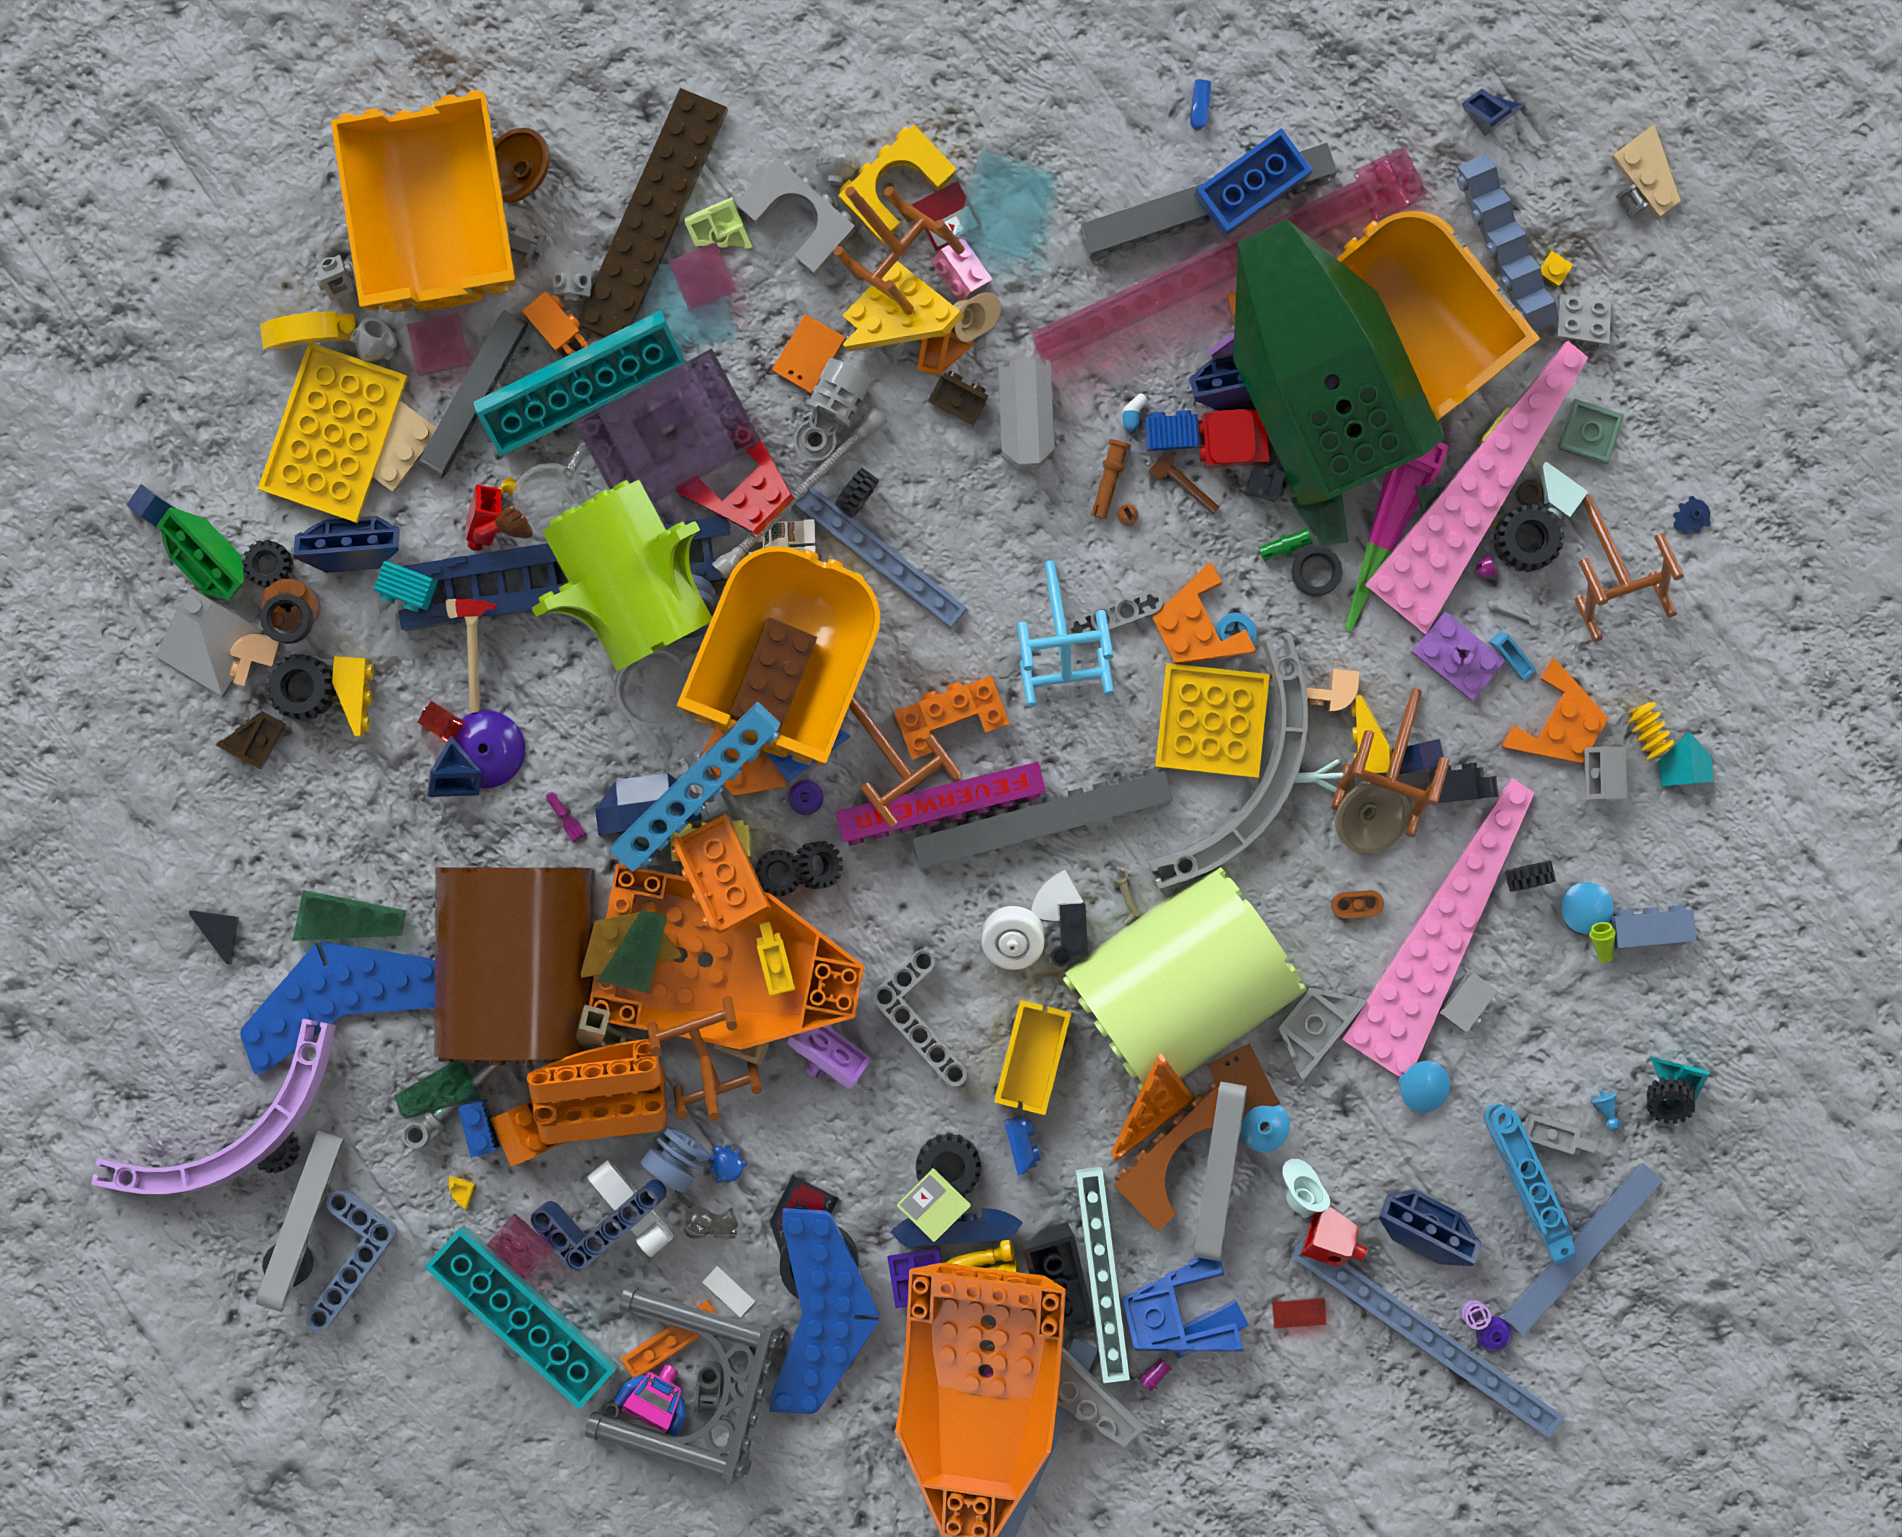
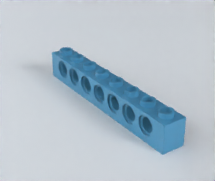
(757, 720)

